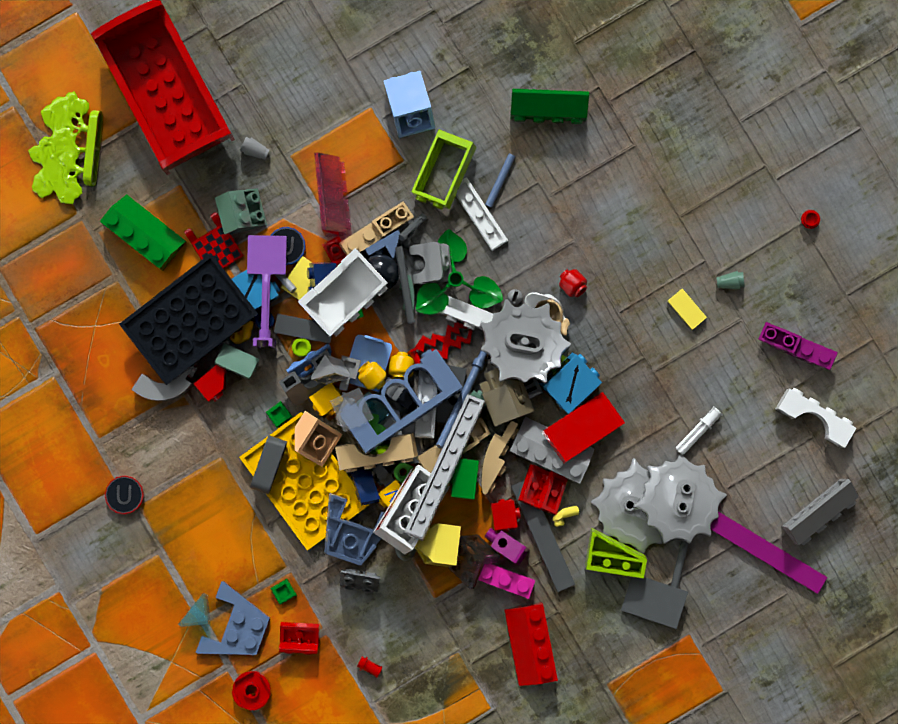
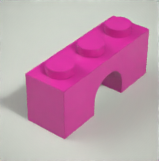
(507, 580)

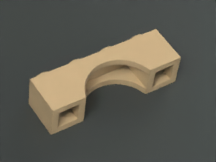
(352, 456)

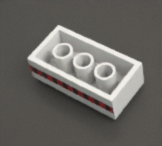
(399, 512)

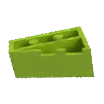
(613, 557)

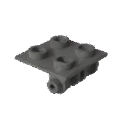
(350, 579)

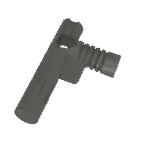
(409, 231)

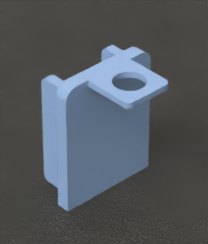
(372, 350)

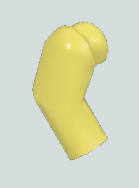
(564, 513)

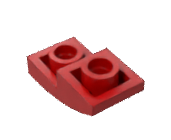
(334, 251)

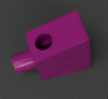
(514, 550)

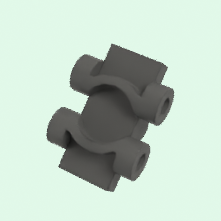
(385, 477)

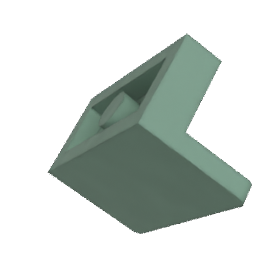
(237, 361)

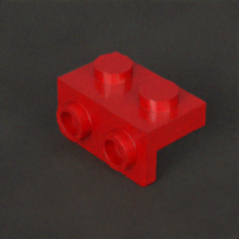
(299, 638)

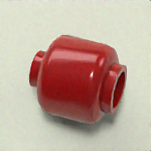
(573, 283)

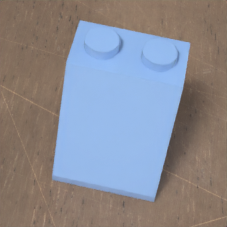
(409, 104)

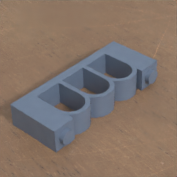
(440, 374)

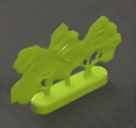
(60, 151)

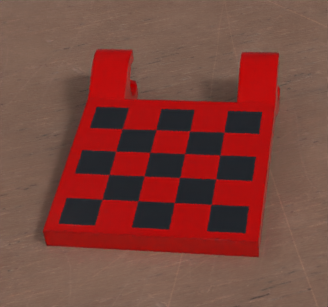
(215, 242)

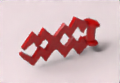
(444, 339)

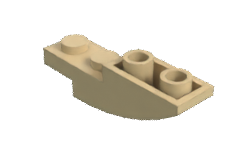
(377, 229)
(429, 458)
(492, 463)

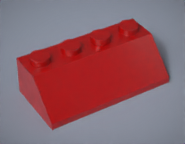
(531, 644)

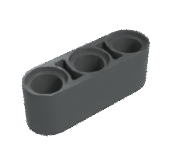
(268, 464)

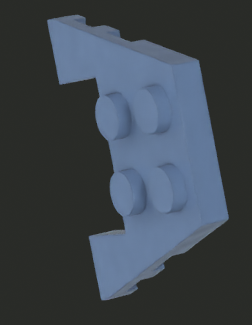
(345, 538)
(243, 629)

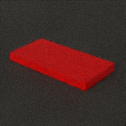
(583, 427)

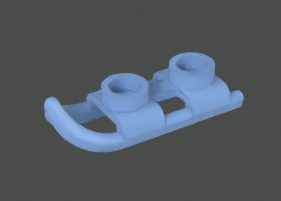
(299, 366)

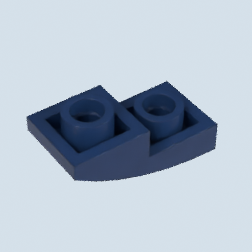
(365, 486)

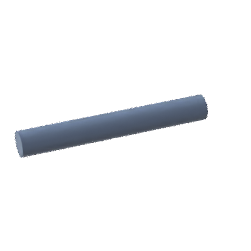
(500, 180)

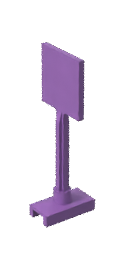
(266, 257)

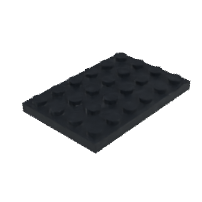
(188, 319)

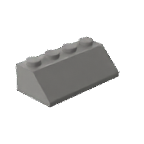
(534, 447)
(820, 511)

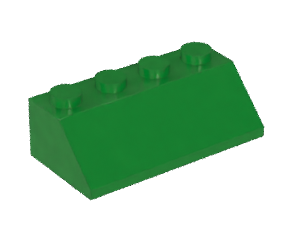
(549, 105)
(143, 231)

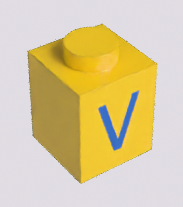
(388, 493)

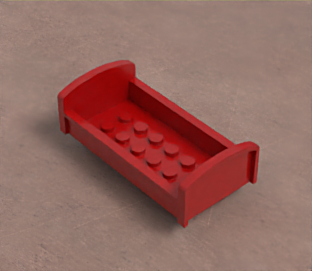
(161, 84)

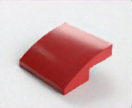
(543, 489)

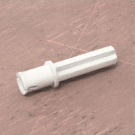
(704, 424)

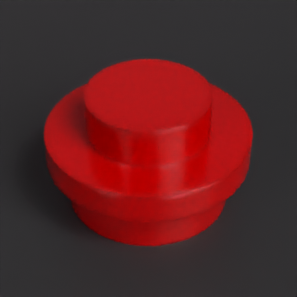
(810, 219)

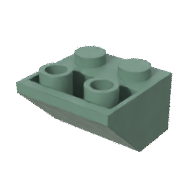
(240, 211)

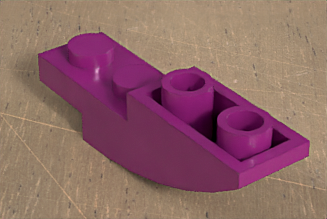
(797, 346)

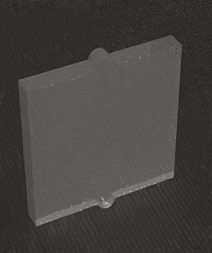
(351, 410)

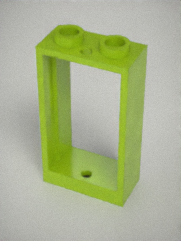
(450, 139)

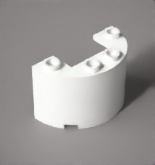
(343, 293)

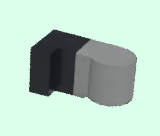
(399, 395)

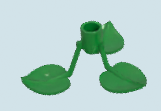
(483, 293)

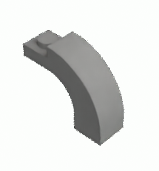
(160, 391)

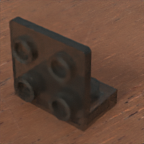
(472, 555)

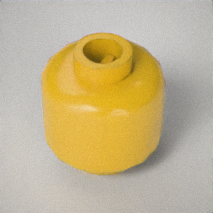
(399, 364)
(372, 375)

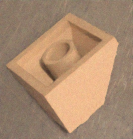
(315, 438)

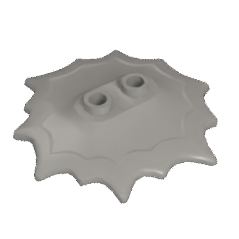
(524, 327)
(665, 493)
(619, 521)

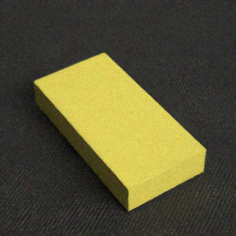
(687, 309)

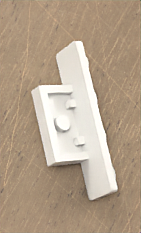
(466, 313)

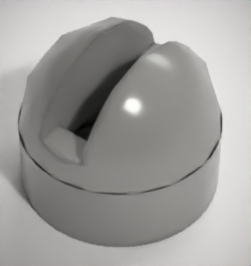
(518, 299)

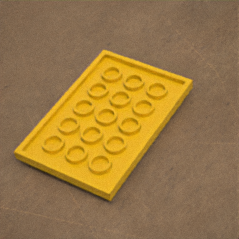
(304, 487)

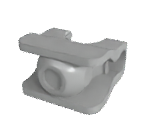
(436, 262)

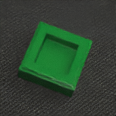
(278, 414)
(283, 591)

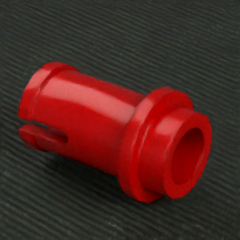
(369, 666)

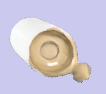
(537, 300)

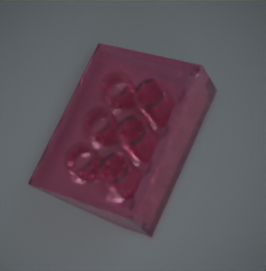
(331, 195)

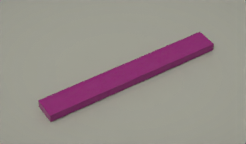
(768, 553)

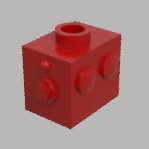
(505, 515)

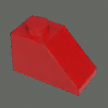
(212, 383)

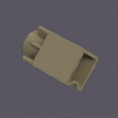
(505, 399)

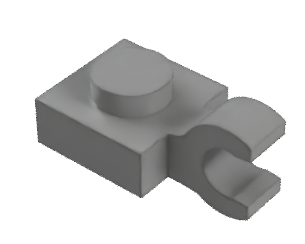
(352, 366)

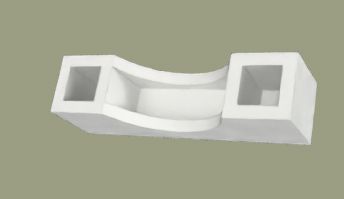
(836, 429)

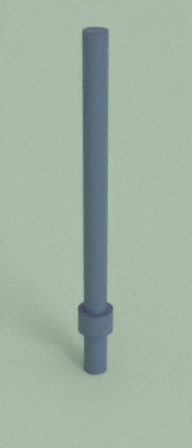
(477, 365)

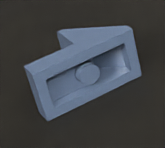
(389, 243)

